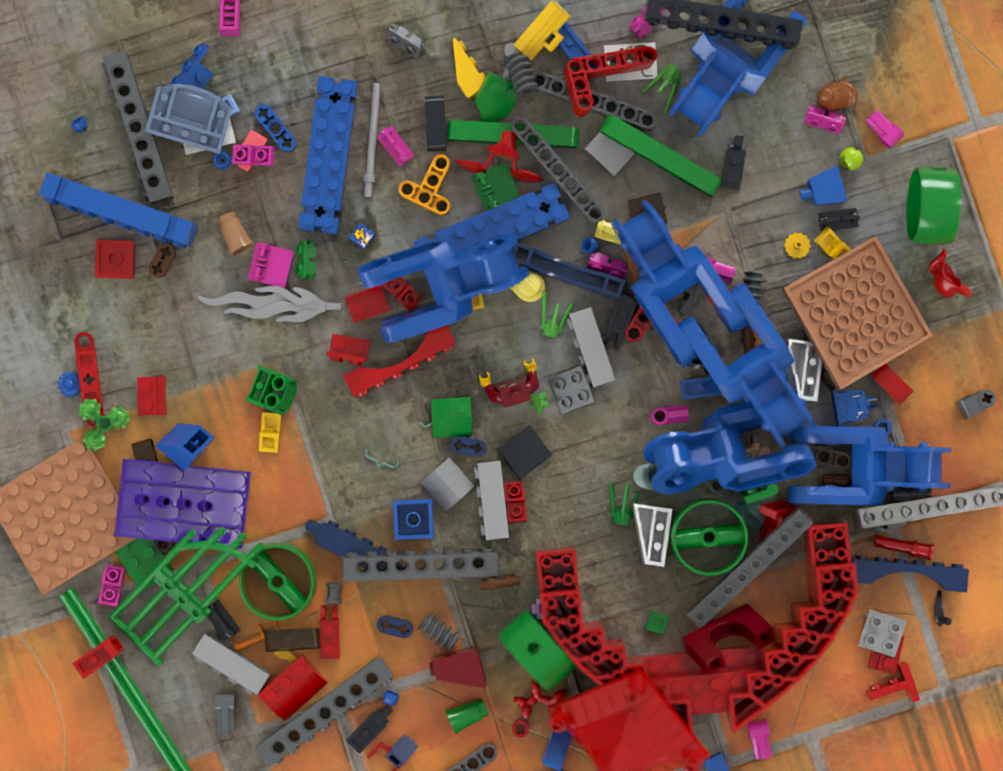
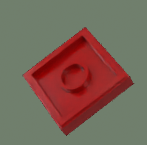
(115, 259)

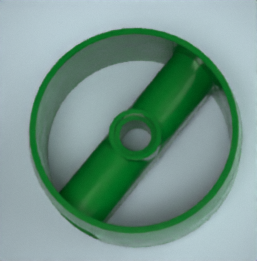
(933, 205)
(721, 536)
(288, 592)
(536, 650)

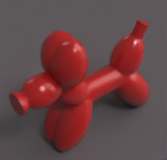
(537, 696)

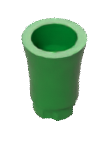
(466, 715)

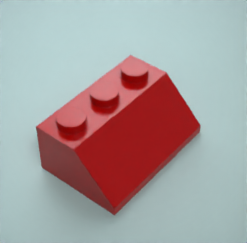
(292, 688)

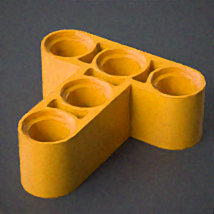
(425, 188)

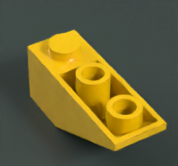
(468, 77)

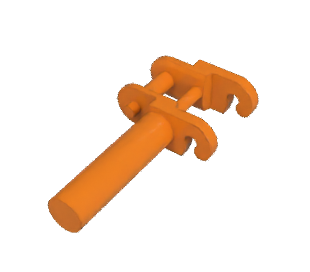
(255, 639)

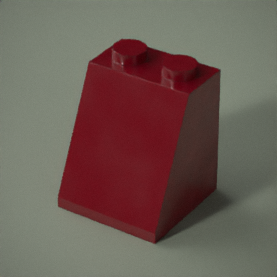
(460, 667)

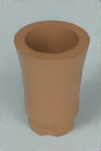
(234, 234)

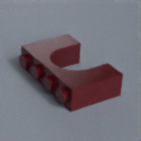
(740, 622)

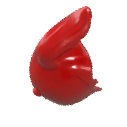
(944, 278)

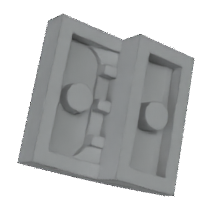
(608, 153)

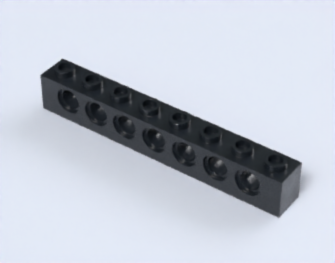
(790, 27)

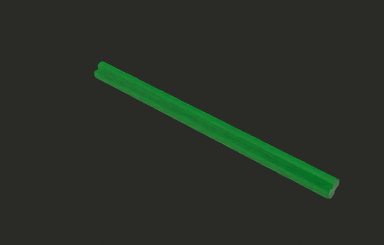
(125, 684)

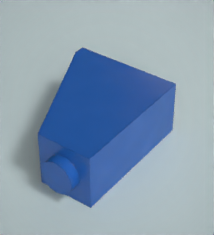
(556, 749)

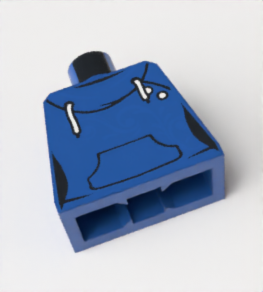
(851, 405)

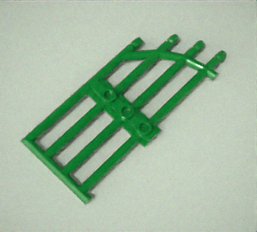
(179, 592)

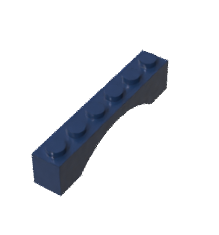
(578, 276)
(949, 578)

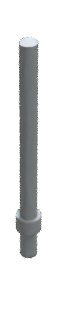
(369, 177)

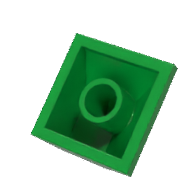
(451, 417)

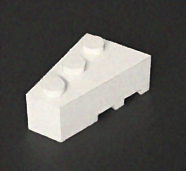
(805, 370)
(652, 532)

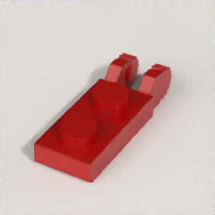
(329, 634)

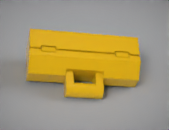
(541, 29)

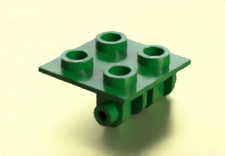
(495, 187)

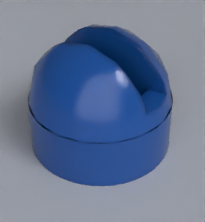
(79, 124)
(585, 245)
(390, 698)

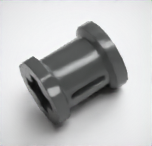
(334, 592)

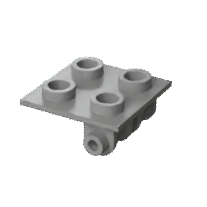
(882, 633)

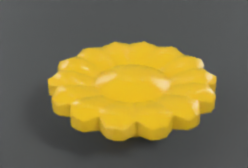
(797, 245)

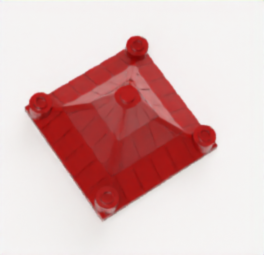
(629, 727)

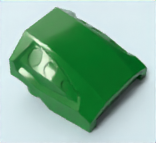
(272, 390)

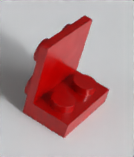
(349, 348)

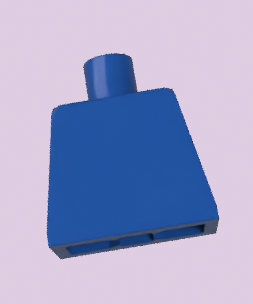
(825, 188)

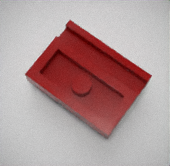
(367, 304)
(151, 396)
(884, 662)

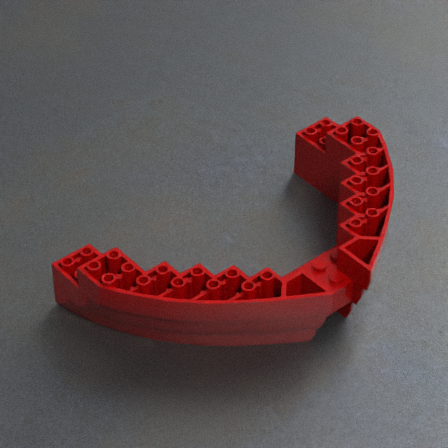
(751, 675)

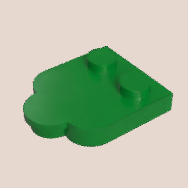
(495, 98)

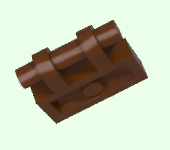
(492, 583)

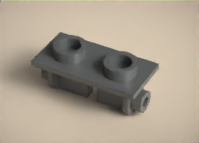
(412, 45)

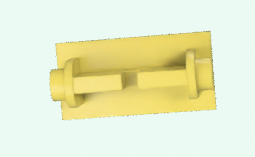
(605, 232)

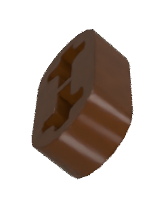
(166, 262)

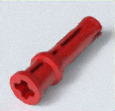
(913, 548)

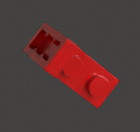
(775, 514)
(98, 656)
(896, 684)

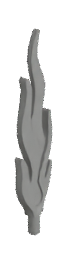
(280, 301)

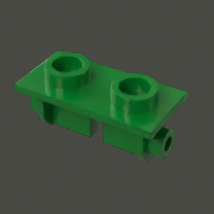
(305, 250)

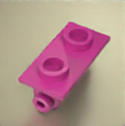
(641, 27)
(833, 122)
(395, 146)
(599, 263)

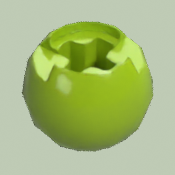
(851, 158)

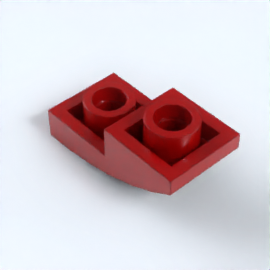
(403, 292)
(892, 383)
(515, 502)

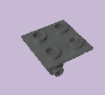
(571, 389)

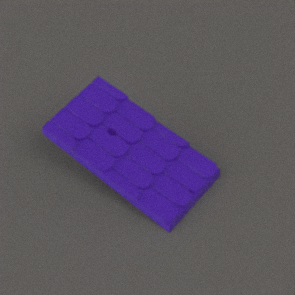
(192, 500)

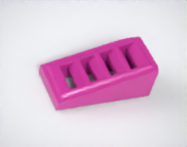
(229, 28)

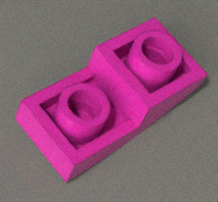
(253, 155)
(111, 585)

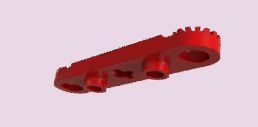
(88, 364)

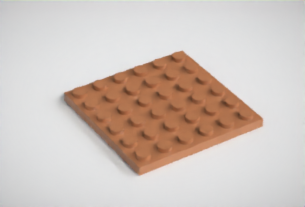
(857, 313)
(62, 516)

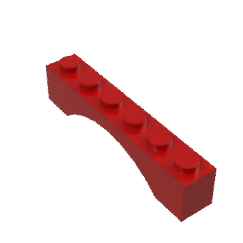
(364, 378)

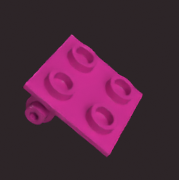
(270, 265)

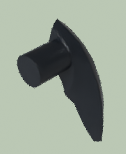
(696, 363)
(938, 611)

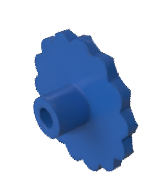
(69, 384)

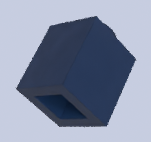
(401, 751)

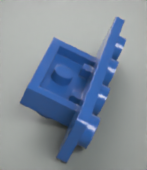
(192, 71)

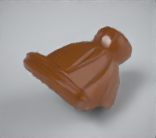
(837, 95)

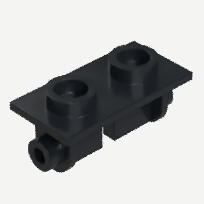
(839, 219)
(222, 620)

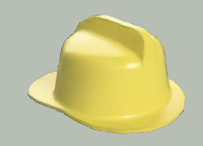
(531, 288)

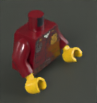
(512, 390)

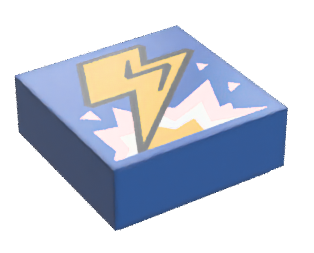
(362, 236)

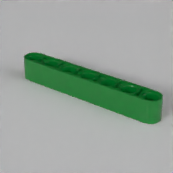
(491, 133)
(660, 155)

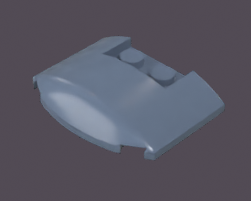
(189, 116)

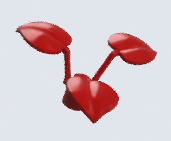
(507, 149)

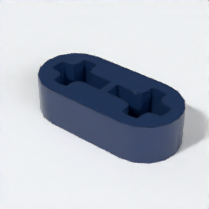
(466, 451)
(396, 622)

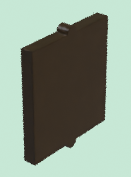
(654, 199)

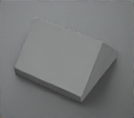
(447, 484)

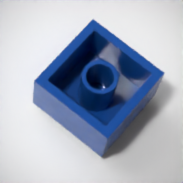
(413, 519)

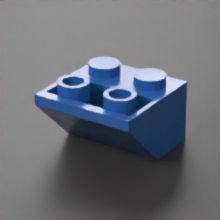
(185, 444)

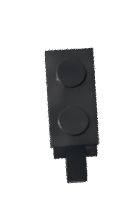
(734, 164)
(369, 729)

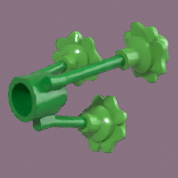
(91, 410)

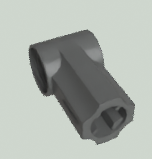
(225, 706)

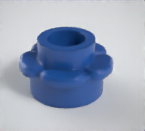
(222, 165)

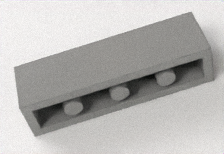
(591, 347)
(493, 500)
(231, 663)

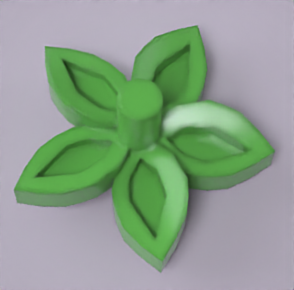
(539, 402)

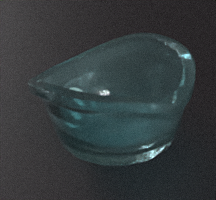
(751, 514)

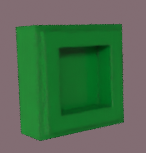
(657, 623)

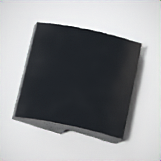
(524, 452)

